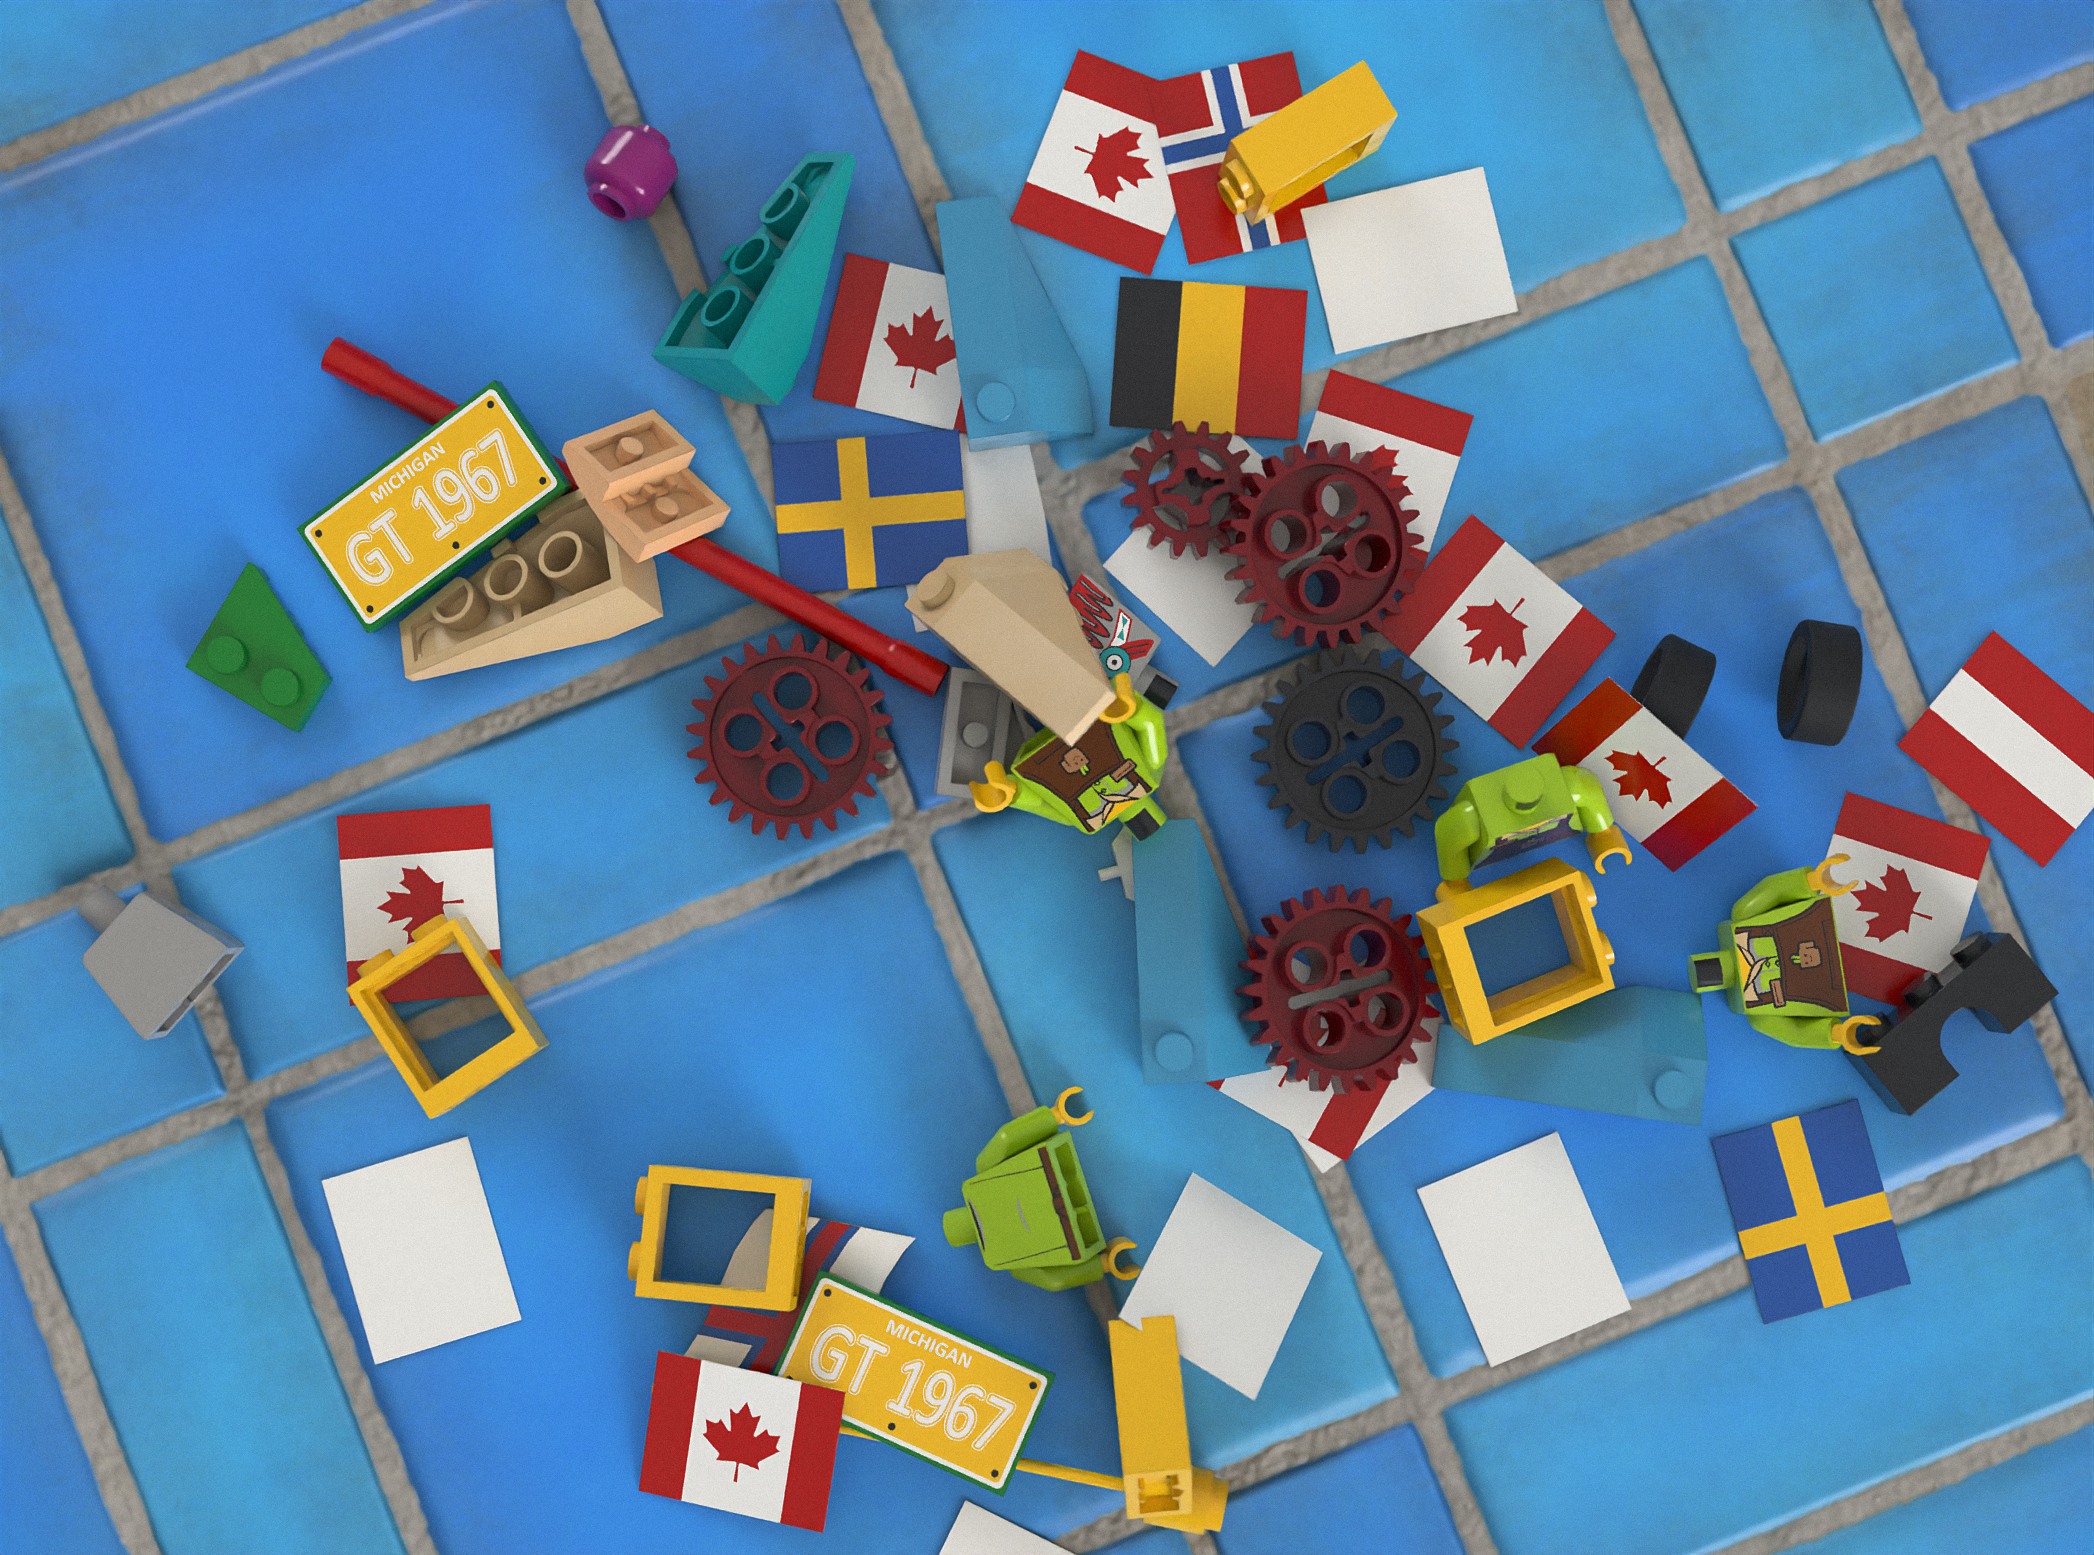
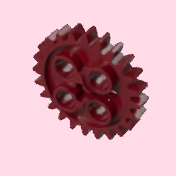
(1294, 496)
(747, 775)
(1354, 1045)

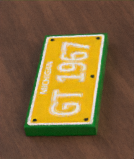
(434, 507)
(917, 1381)

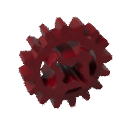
(1183, 463)

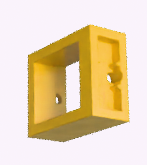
(1305, 144)
(1454, 966)
(385, 969)
(786, 1244)
(1151, 1418)

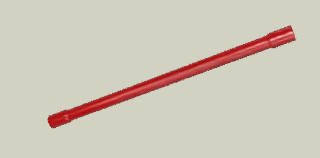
(892, 655)

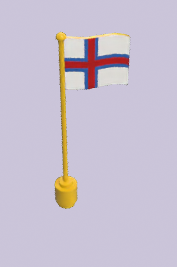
(866, 1256)

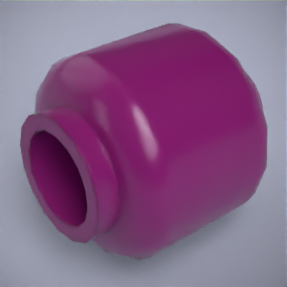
(630, 172)

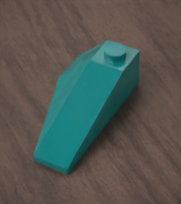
(763, 308)

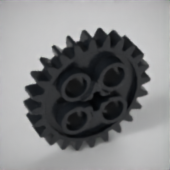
(1385, 799)

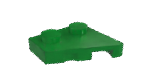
(261, 653)

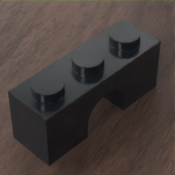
(1986, 977)

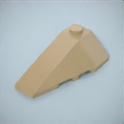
(537, 595)
(1020, 632)

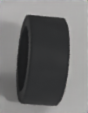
(1675, 682)
(1819, 682)

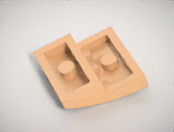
(642, 485)

